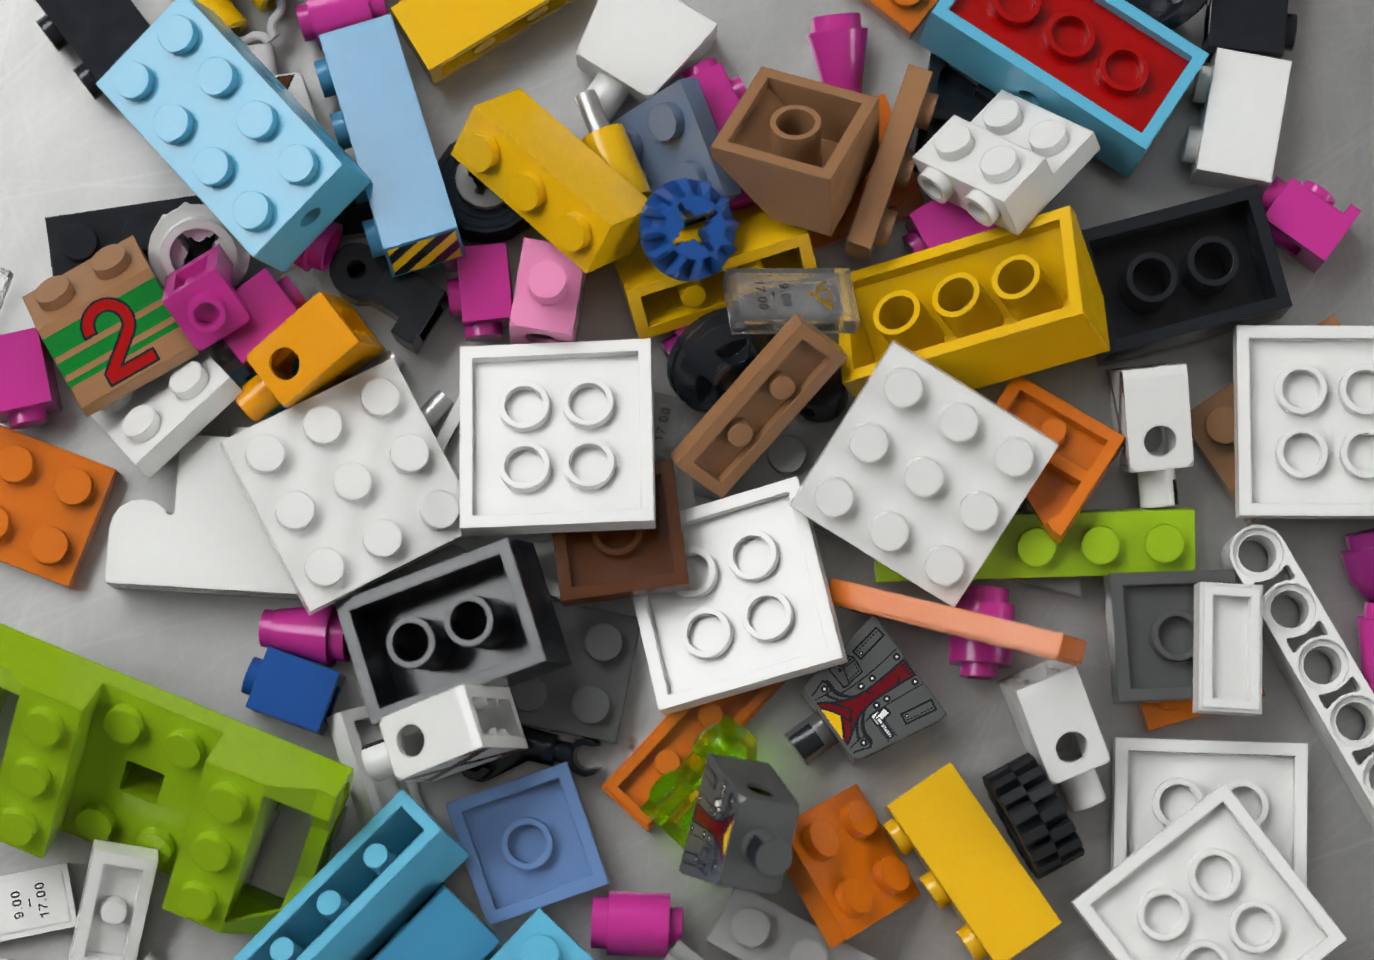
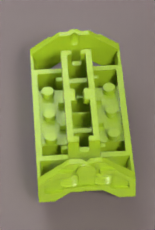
(159, 774)

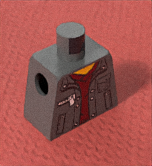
(864, 702)
(740, 832)

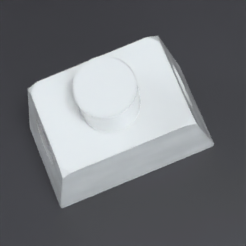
(641, 48)
(1045, 706)

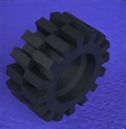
(1033, 815)

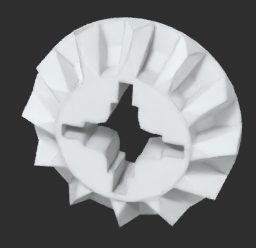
(169, 249)

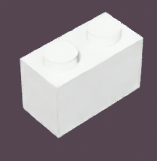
(1237, 120)

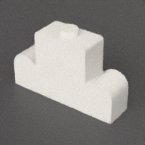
(208, 542)

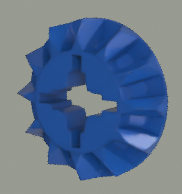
(662, 222)

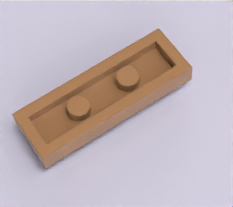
(892, 164)
(758, 405)

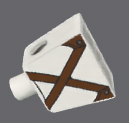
(1146, 399)
(446, 735)

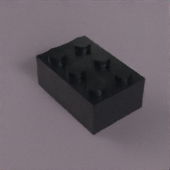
(1187, 273)
(452, 625)

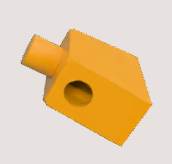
(330, 348)

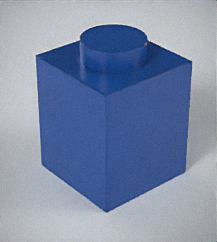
(292, 690)

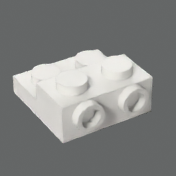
(1004, 161)

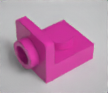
(204, 300)

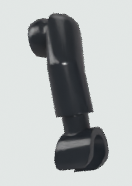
(543, 749)

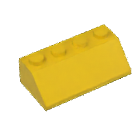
(983, 305)

